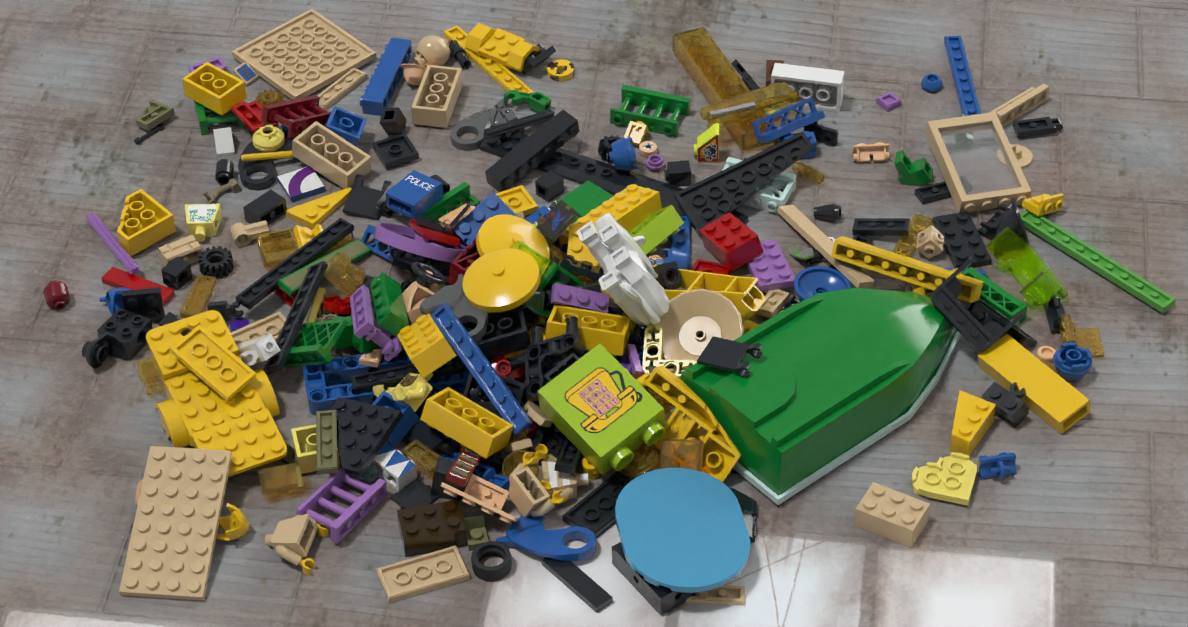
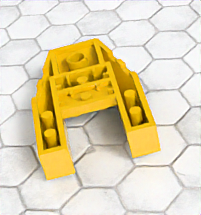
(694, 422)

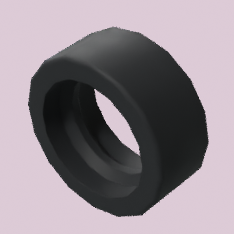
(491, 573)

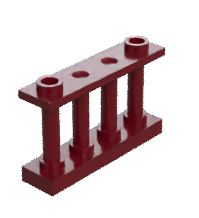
(295, 110)

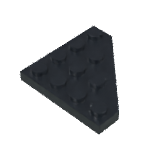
(362, 432)

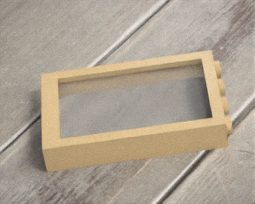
(977, 162)

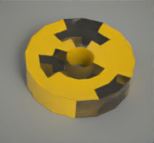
(560, 70)

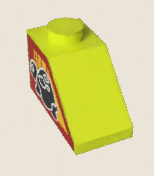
(708, 145)

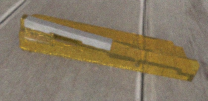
(749, 104)

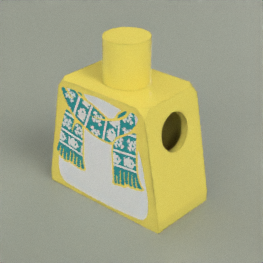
(203, 220)

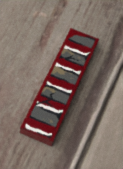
(463, 467)

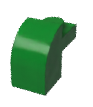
(912, 173)

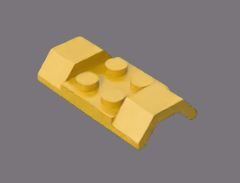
(499, 46)

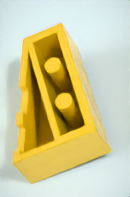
(971, 422)

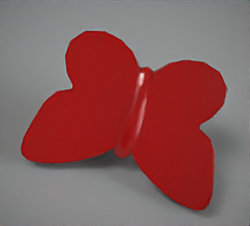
(503, 367)

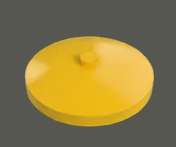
(504, 230)
(501, 280)

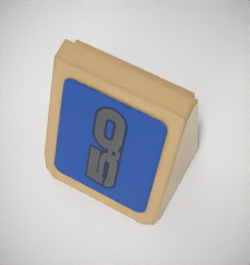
(245, 73)

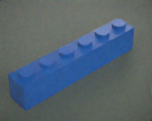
(386, 76)

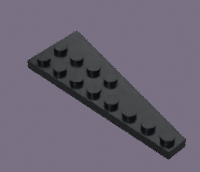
(735, 185)

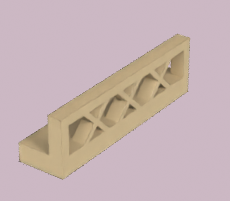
(1021, 104)

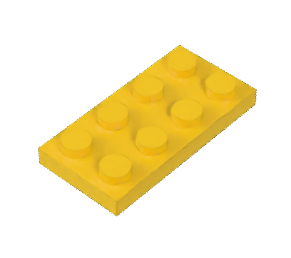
(213, 362)

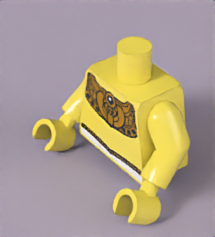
(411, 390)

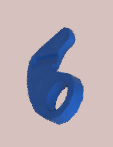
(532, 537)

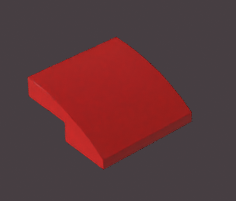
(250, 114)

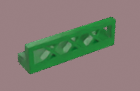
(451, 201)
(998, 297)

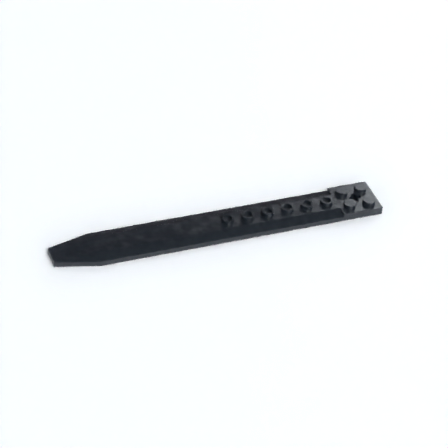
(582, 169)

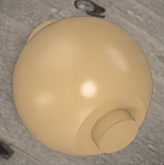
(432, 51)

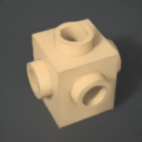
(930, 242)

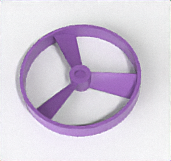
(410, 241)

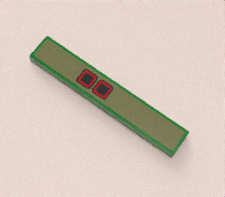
(354, 250)

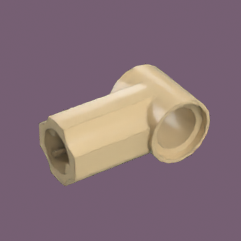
(244, 233)

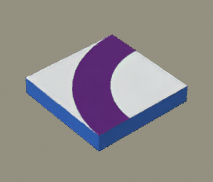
(301, 183)

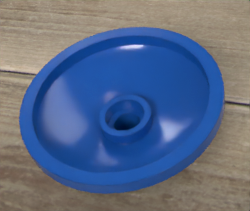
(819, 280)

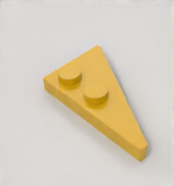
(318, 209)

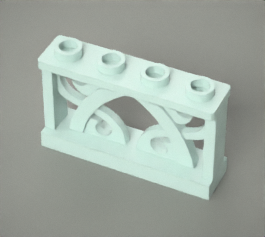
(765, 198)

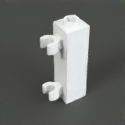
(258, 349)

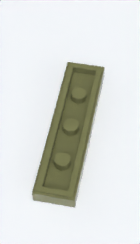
(326, 442)

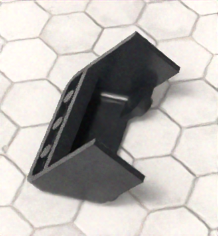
(945, 301)

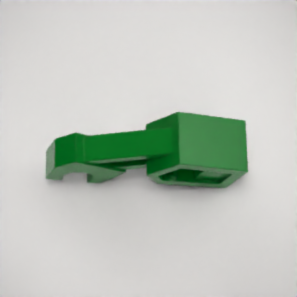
(536, 101)

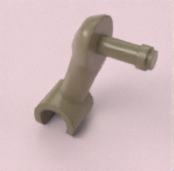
(232, 184)

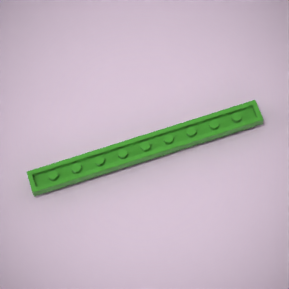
(1098, 261)

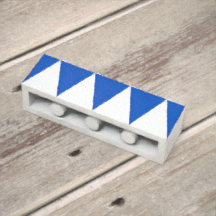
(395, 467)

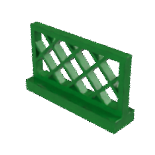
(317, 333)

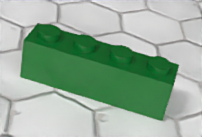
(389, 304)

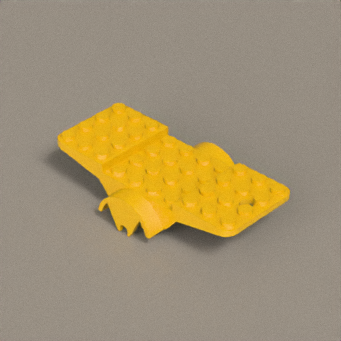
(203, 418)

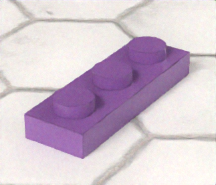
(579, 298)

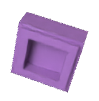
(888, 101)

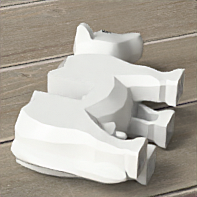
(626, 270)

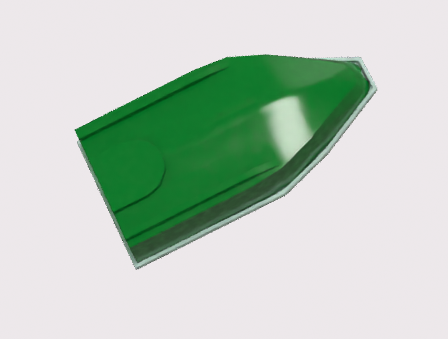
(827, 383)

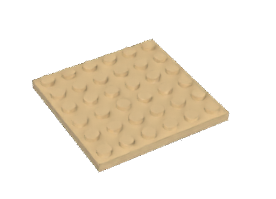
(304, 54)

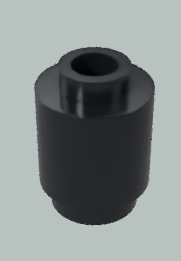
(224, 171)

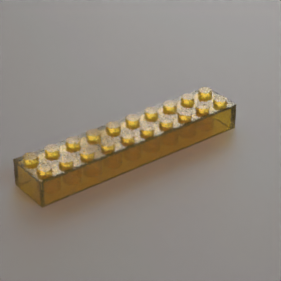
(716, 80)

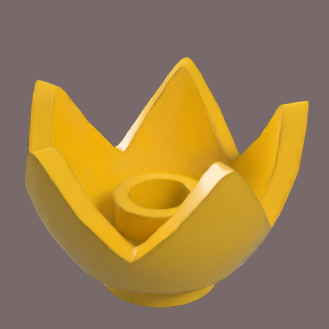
(233, 525)

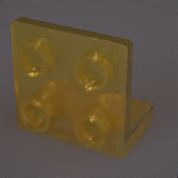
(1082, 336)

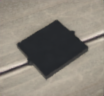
(414, 495)

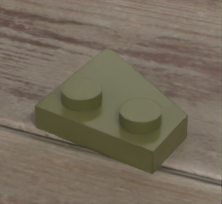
(154, 115)

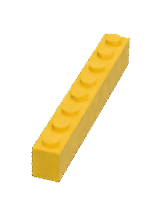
(902, 267)

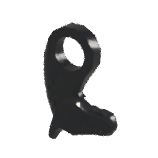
(249, 167)

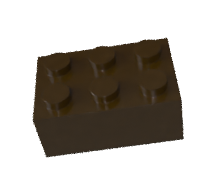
(431, 527)

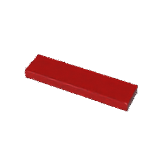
(120, 278)

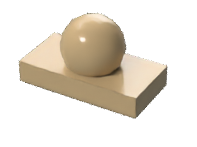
(519, 445)

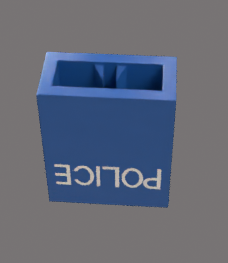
(414, 195)

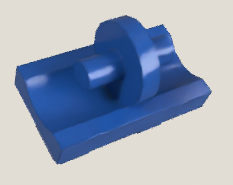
(997, 465)

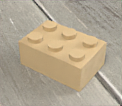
(892, 514)

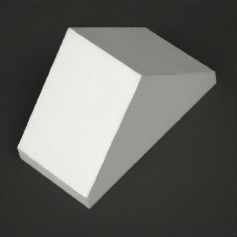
(224, 142)

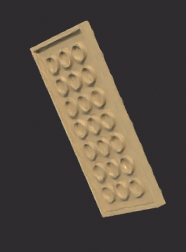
(176, 523)

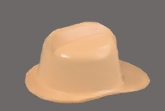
(413, 73)

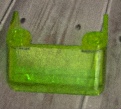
(1027, 267)

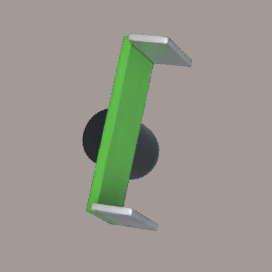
(809, 254)

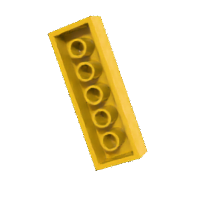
(626, 207)

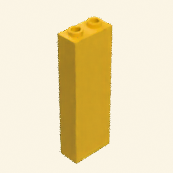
(1046, 391)

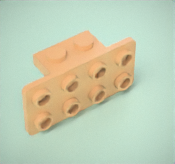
(485, 494)

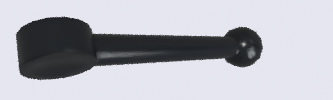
(160, 127)

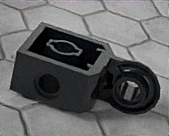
(119, 336)

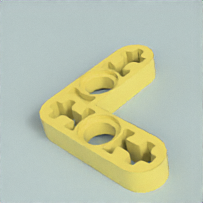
(657, 359)

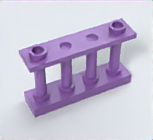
(350, 516)

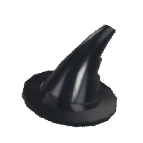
(1013, 221)

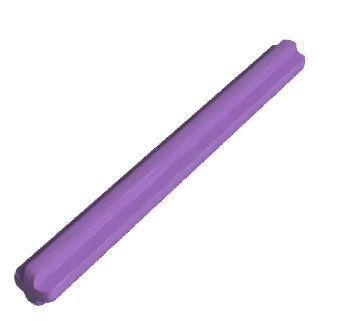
(113, 243)

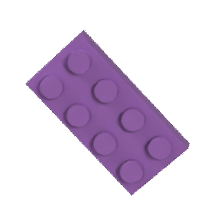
(771, 268)

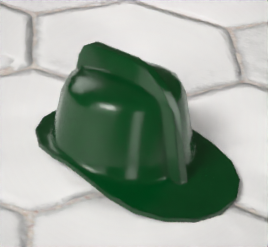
(536, 303)

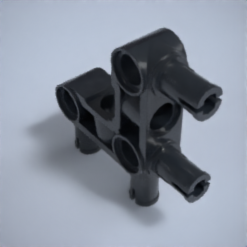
(544, 353)

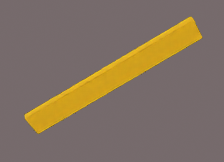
(495, 70)

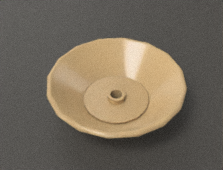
(695, 314)

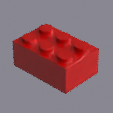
(731, 241)

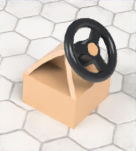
(421, 289)

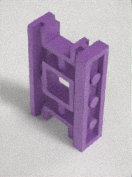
(366, 324)

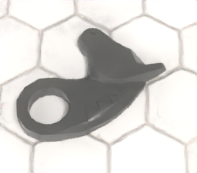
(457, 301)

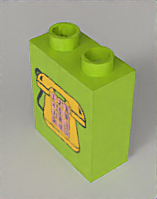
(602, 410)

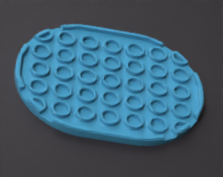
(682, 529)

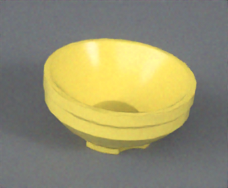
(268, 142)

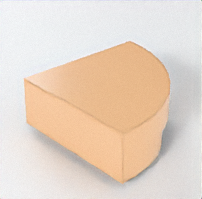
(371, 359)

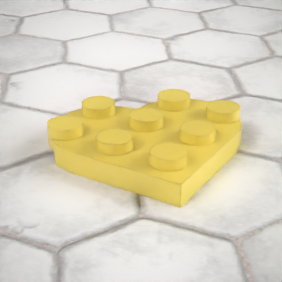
(946, 480)

